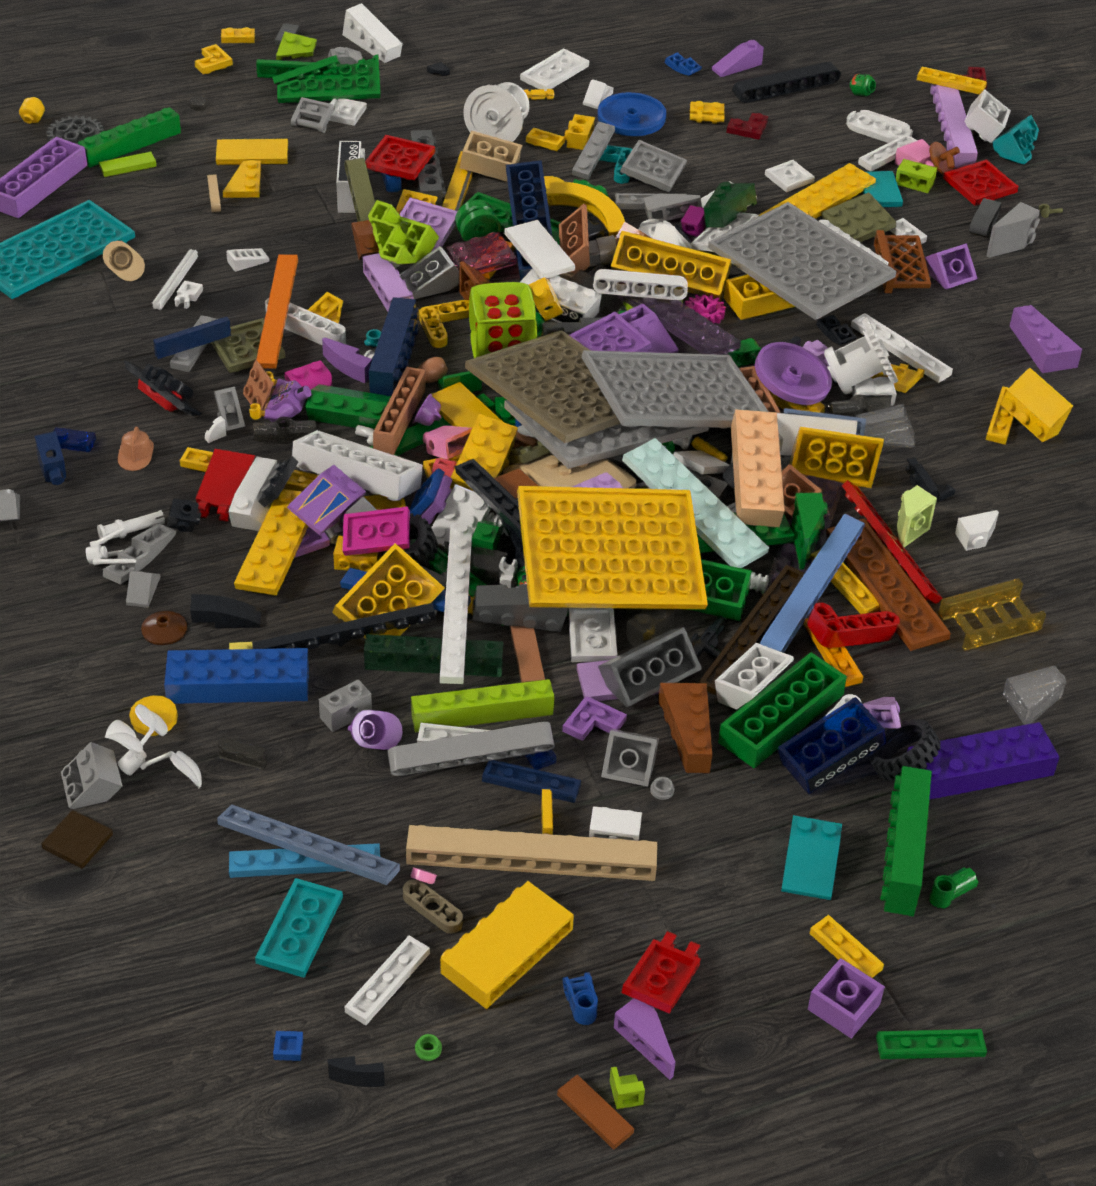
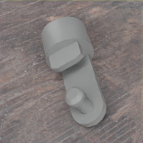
(602, 250)

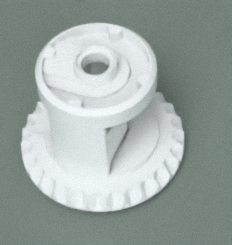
(504, 103)
(859, 360)

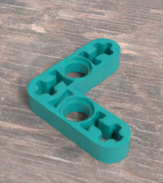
(618, 156)

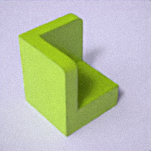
(626, 1089)

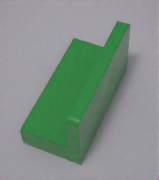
(468, 379)

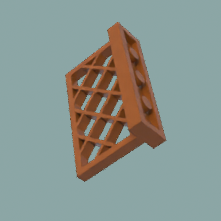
(885, 250)

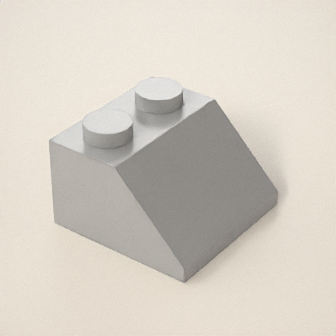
(630, 757)

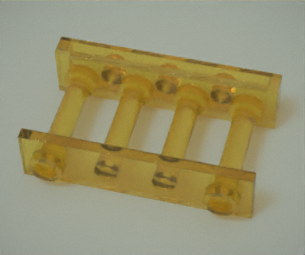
(985, 598)

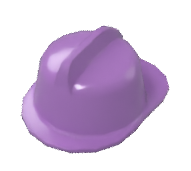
(428, 411)
(376, 729)

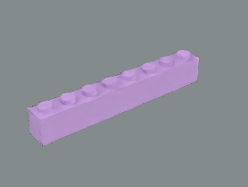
(952, 119)

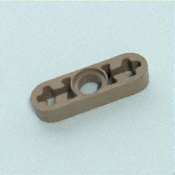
(435, 916)

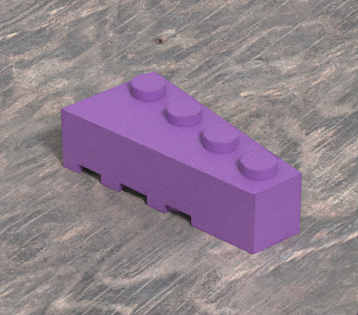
(1044, 341)

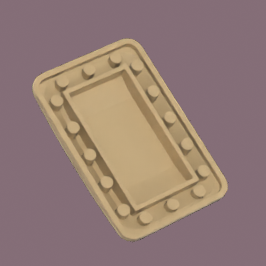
(552, 473)

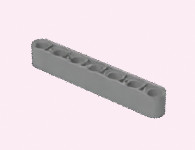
(470, 748)

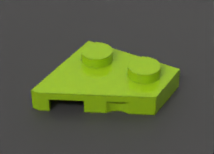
(295, 46)

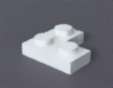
(905, 228)

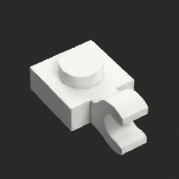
(508, 573)

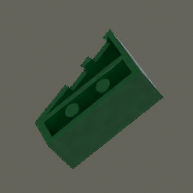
(728, 202)

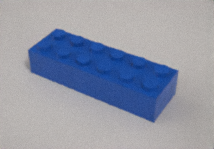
(237, 675)

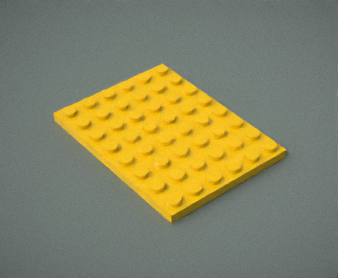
(610, 548)

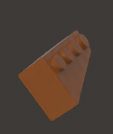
(688, 717)

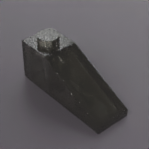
(484, 563)

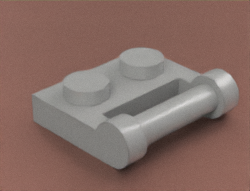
(315, 110)

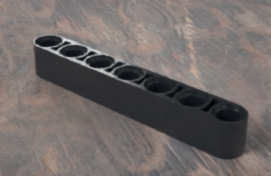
(786, 82)

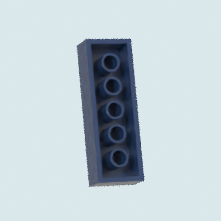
(394, 346)

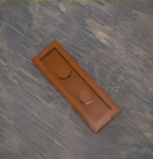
(595, 1112)

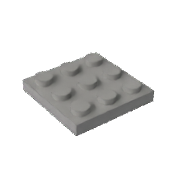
(653, 166)

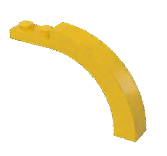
(597, 203)

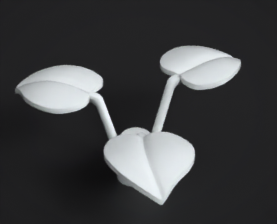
(136, 756)

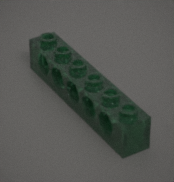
(424, 655)

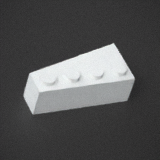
(370, 33)

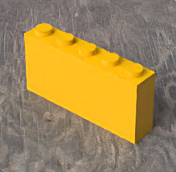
(506, 944)

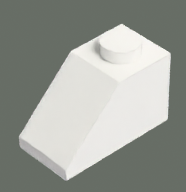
(976, 529)

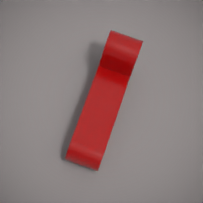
(852, 629)

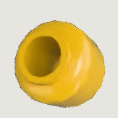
(31, 110)

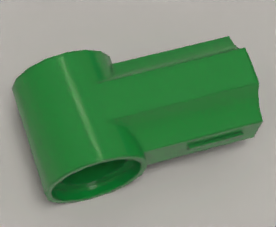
(952, 886)

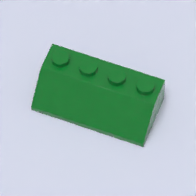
(345, 406)

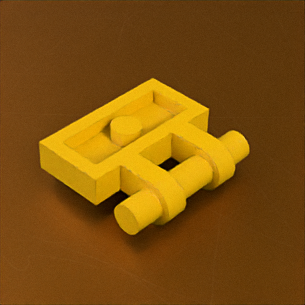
(708, 112)

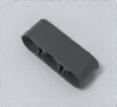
(985, 217)

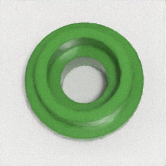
(428, 1041)

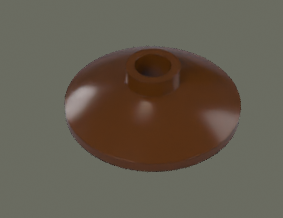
(164, 628)

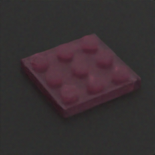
(483, 253)

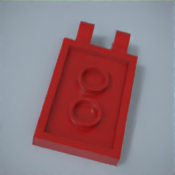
(222, 481)
(662, 973)

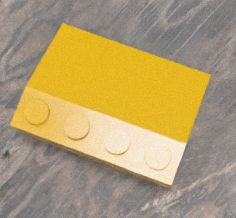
(836, 456)
(389, 586)

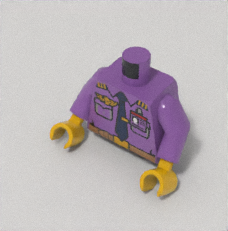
(284, 400)

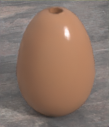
(435, 369)

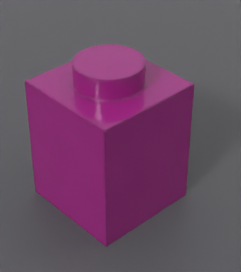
(694, 221)

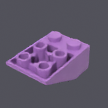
(649, 325)

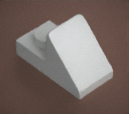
(596, 93)

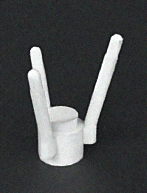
(98, 554)

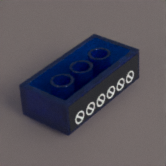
(832, 745)

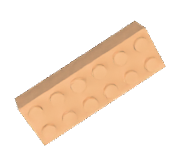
(757, 468)

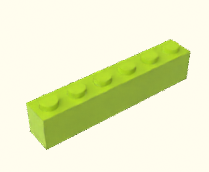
(484, 704)

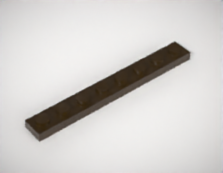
(754, 625)

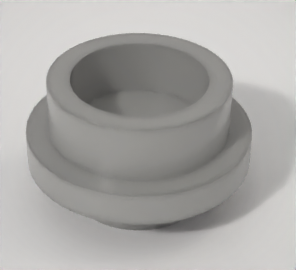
(662, 788)

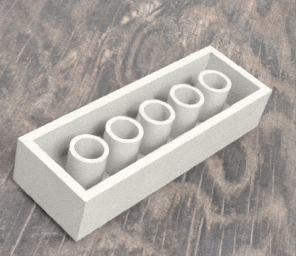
(366, 466)

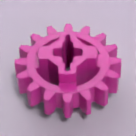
(707, 307)

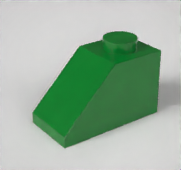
(487, 534)

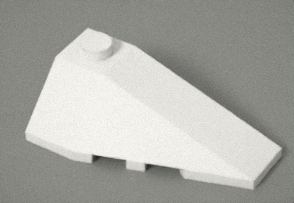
(245, 509)

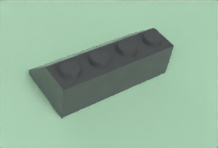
(643, 668)

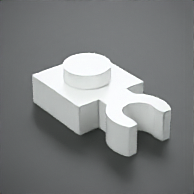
(188, 292)

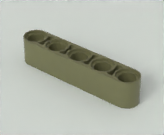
(359, 187)

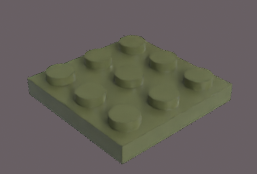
(860, 217)
(242, 347)

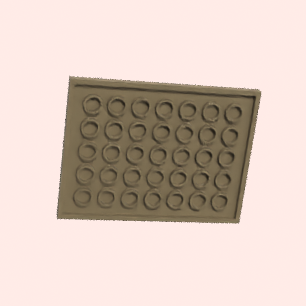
(548, 384)

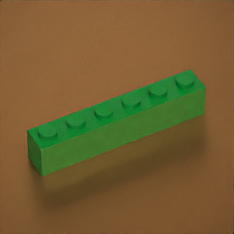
(131, 136)

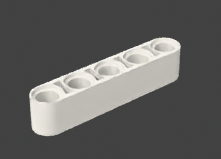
(631, 288)
(312, 325)

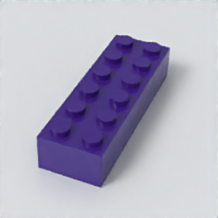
(991, 760)

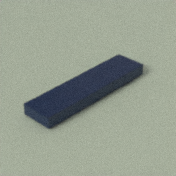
(192, 337)
(531, 780)

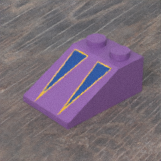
(326, 499)

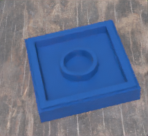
(427, 493)

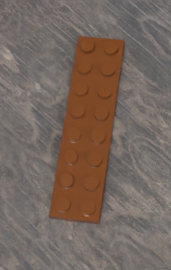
(894, 590)

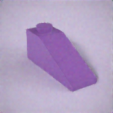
(741, 58)
(643, 1030)

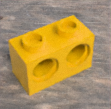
(579, 131)

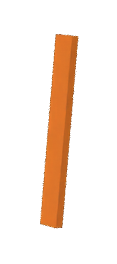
(277, 311)

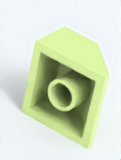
(915, 514)

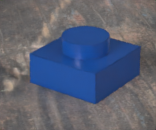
(288, 1045)

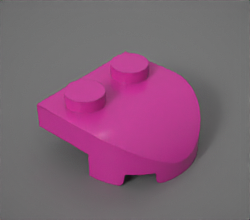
(310, 375)

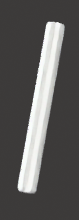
(175, 279)

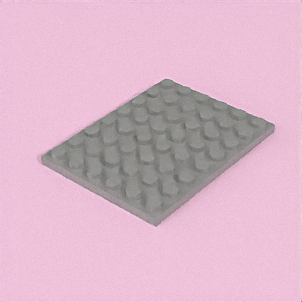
(802, 260)
(672, 388)
(601, 444)

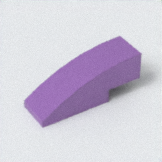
(347, 359)

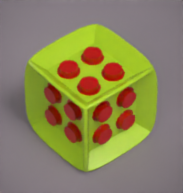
(501, 316)

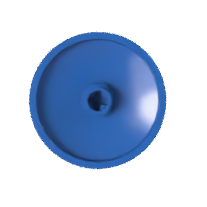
(632, 113)

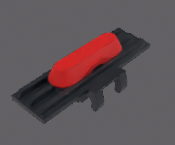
(163, 388)

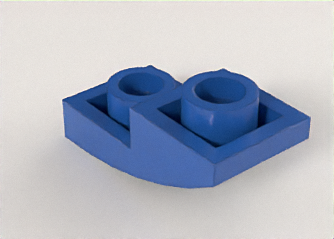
(682, 65)

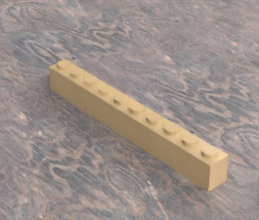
(531, 852)

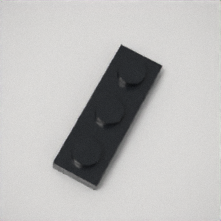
(277, 481)

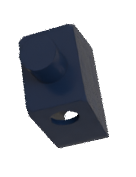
(53, 466)

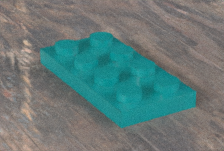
(299, 927)

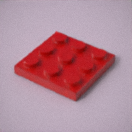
(400, 157)
(980, 182)

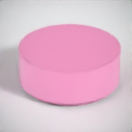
(423, 875)

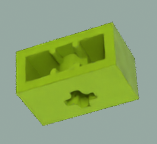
(916, 175)

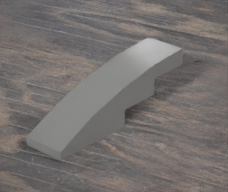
(143, 550)

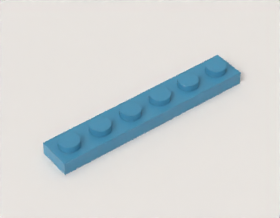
(282, 862)

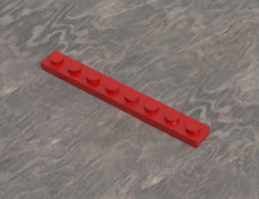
(894, 546)

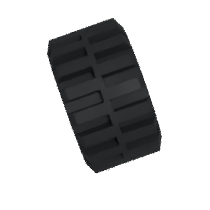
(426, 543)

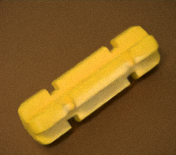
(540, 94)
(699, 444)

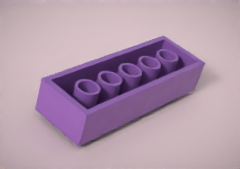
(40, 175)

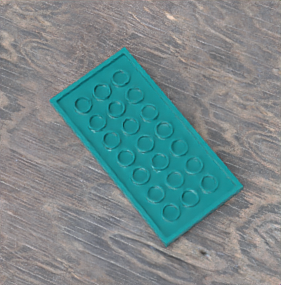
(57, 247)

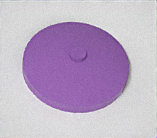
(793, 373)

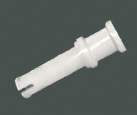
(131, 525)

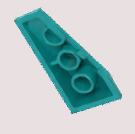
(1017, 141)

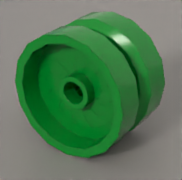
(476, 220)

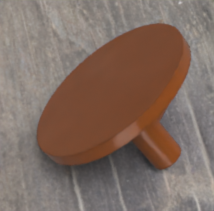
(941, 158)

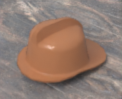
(135, 450)

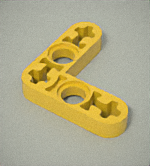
(457, 311)

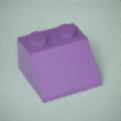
(952, 266)

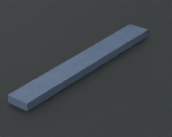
(309, 844)

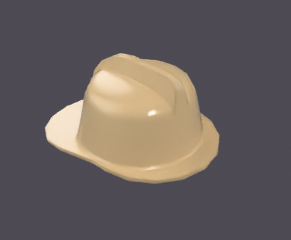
(123, 260)

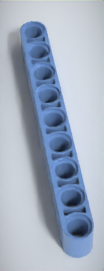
(813, 584)

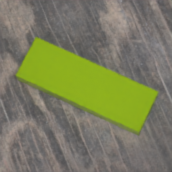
(127, 164)

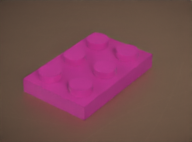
(376, 530)

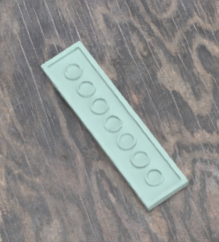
(713, 519)

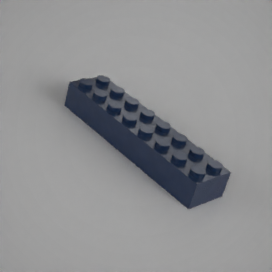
(527, 200)

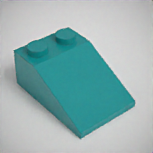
(811, 857)

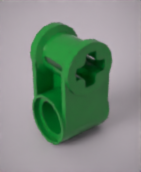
(746, 353)

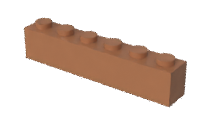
(399, 410)

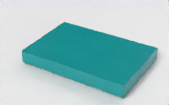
(885, 189)

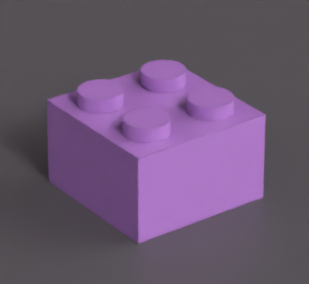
(845, 998)

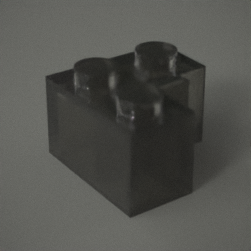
(647, 624)

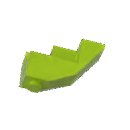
(398, 237)

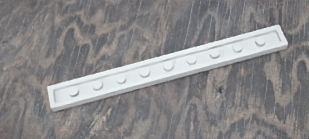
(456, 604)

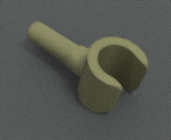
(1045, 210)

